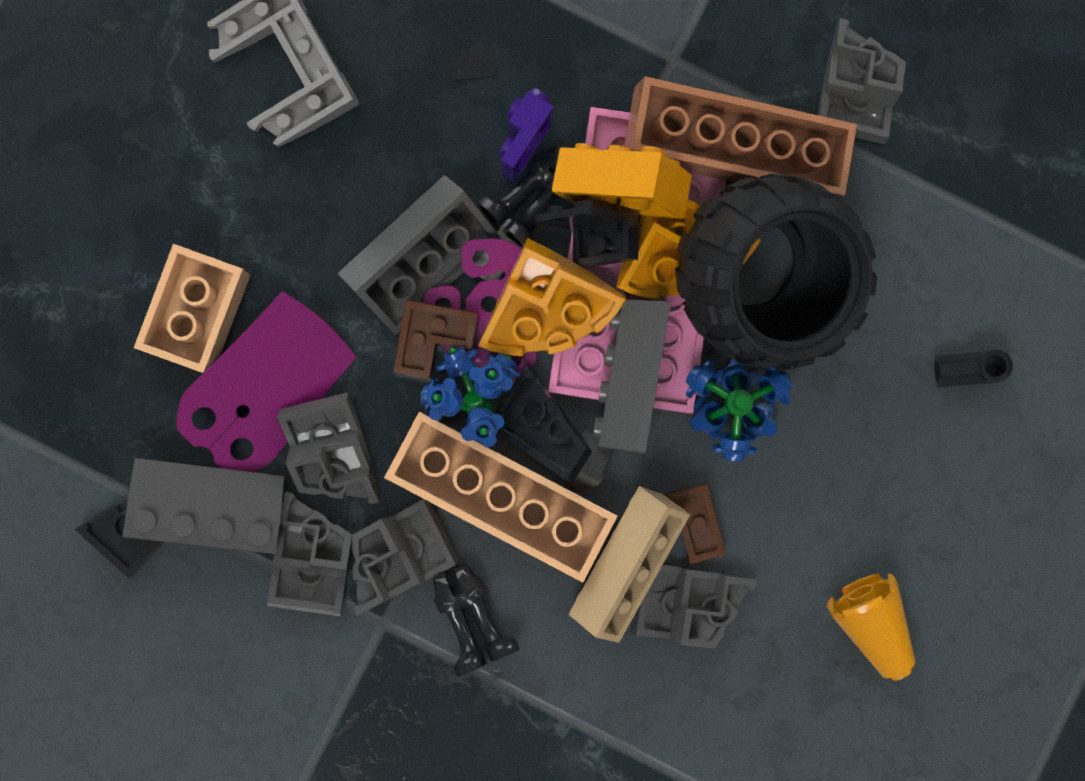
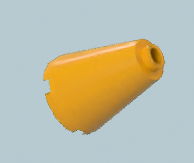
(876, 623)

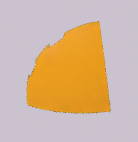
(658, 255)
(548, 305)

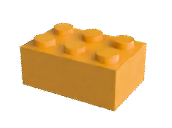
(635, 180)

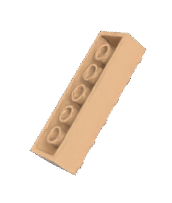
(501, 497)

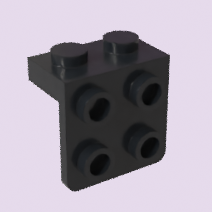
(599, 234)

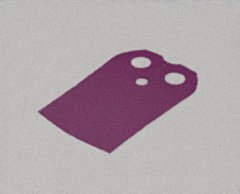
(275, 364)

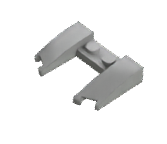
(325, 89)

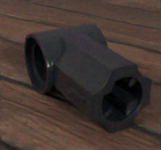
(970, 368)

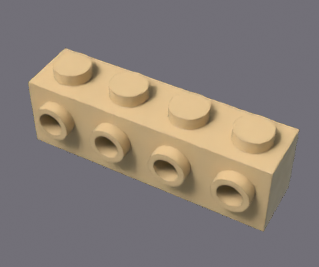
(629, 564)

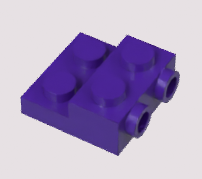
(528, 125)

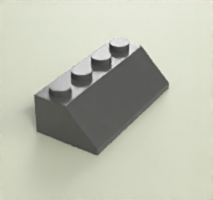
(417, 252)
(632, 377)
(204, 506)

